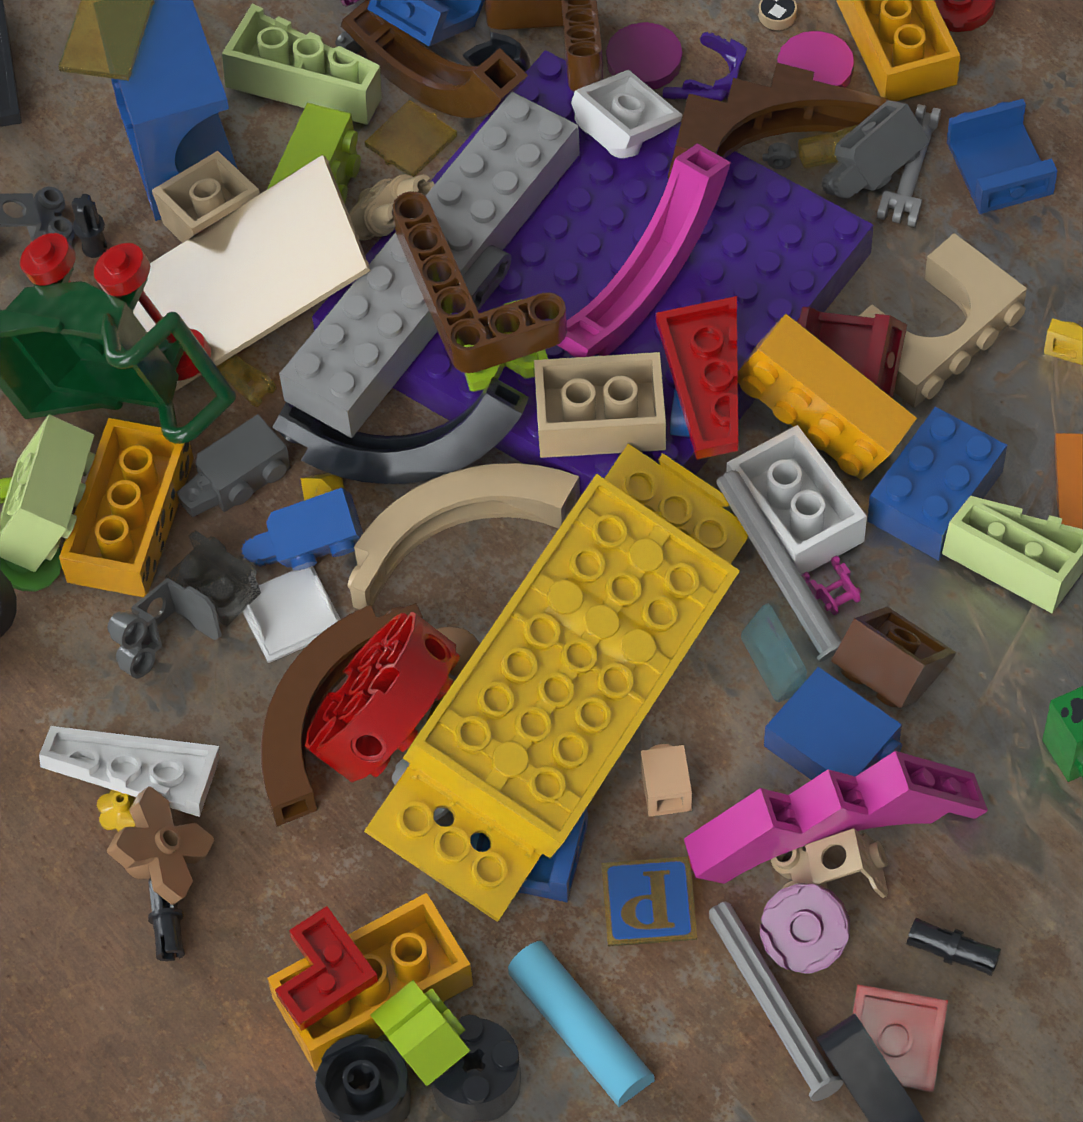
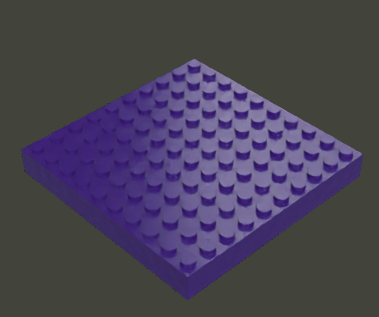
(762, 243)

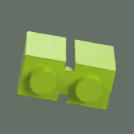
(422, 1031)

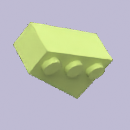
(1017, 550)

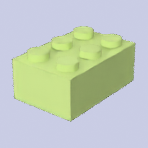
(44, 493)

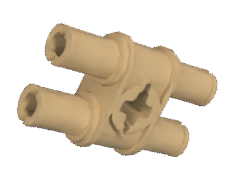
(374, 210)

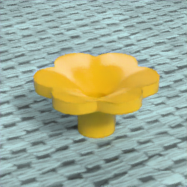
(115, 810)

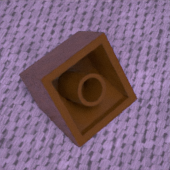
(891, 656)

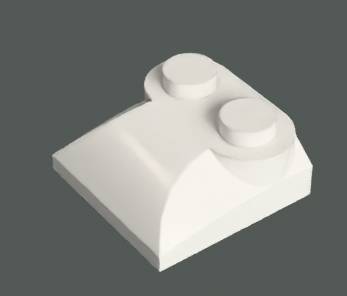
(622, 113)

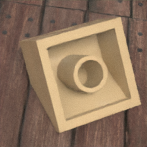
(202, 196)

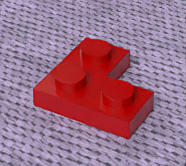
(335, 972)

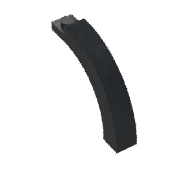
(409, 456)

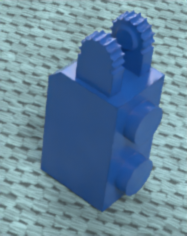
(307, 532)

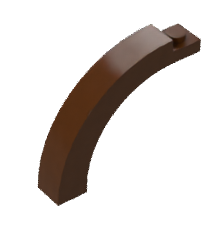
(429, 77)
(296, 701)

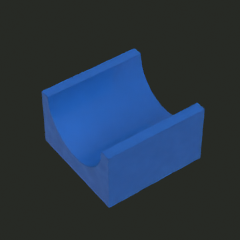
(172, 97)

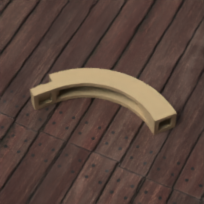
(453, 499)

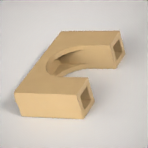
(988, 301)

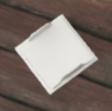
(290, 613)

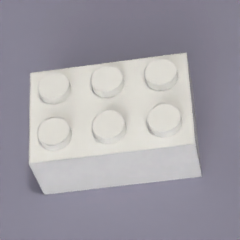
(801, 499)

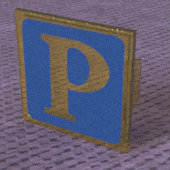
(649, 901)

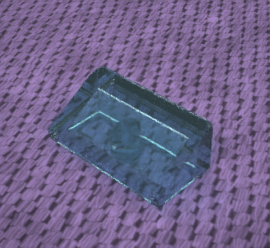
(774, 654)

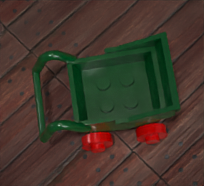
(86, 350)

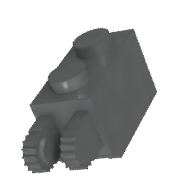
(875, 150)

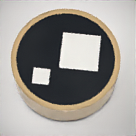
(777, 13)

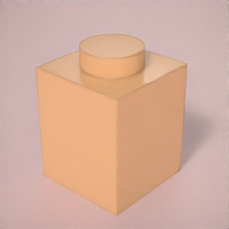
(666, 780)

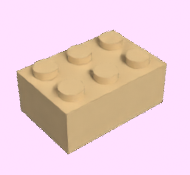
(600, 404)

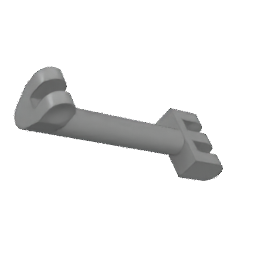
(903, 199)

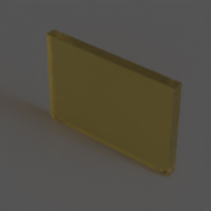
(106, 38)

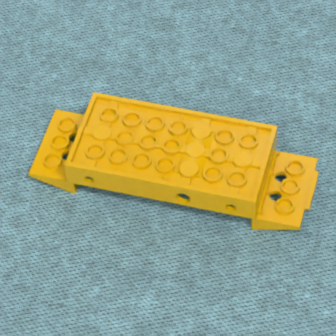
(563, 679)

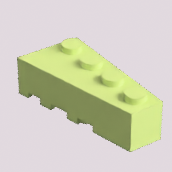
(299, 69)

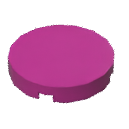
(821, 53)

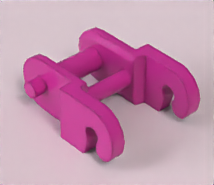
(822, 592)

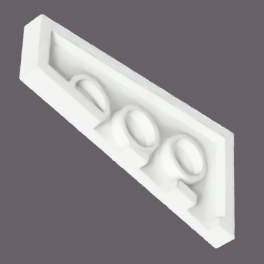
(132, 763)

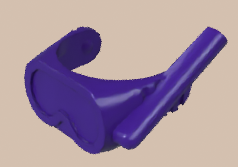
(732, 52)

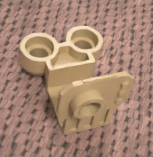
(861, 855)

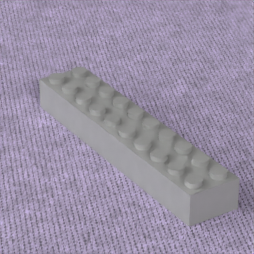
(383, 316)

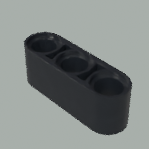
(867, 1073)

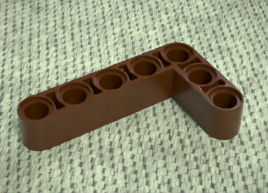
(579, 25)
(469, 327)

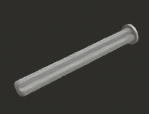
(779, 564)
(774, 1002)

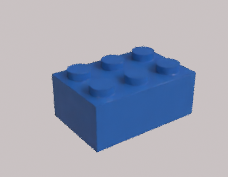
(934, 479)

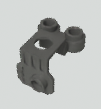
(40, 213)
(138, 630)

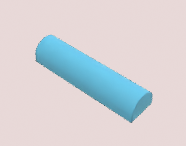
(580, 1023)

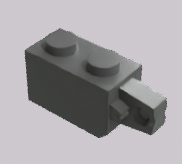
(235, 468)

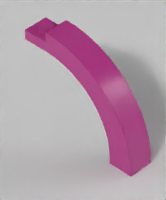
(657, 258)

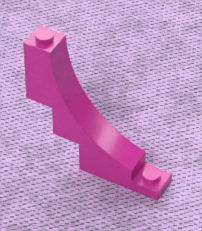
(772, 823)

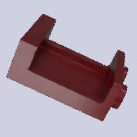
(864, 342)

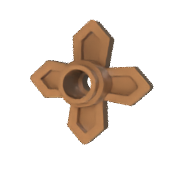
(158, 848)

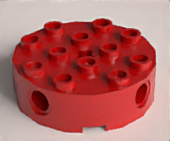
(383, 697)

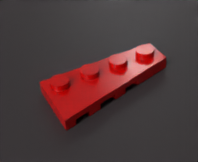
(704, 369)

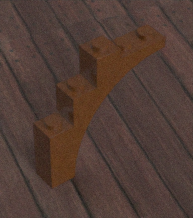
(759, 111)

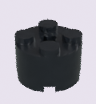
(369, 1063)
(485, 1092)

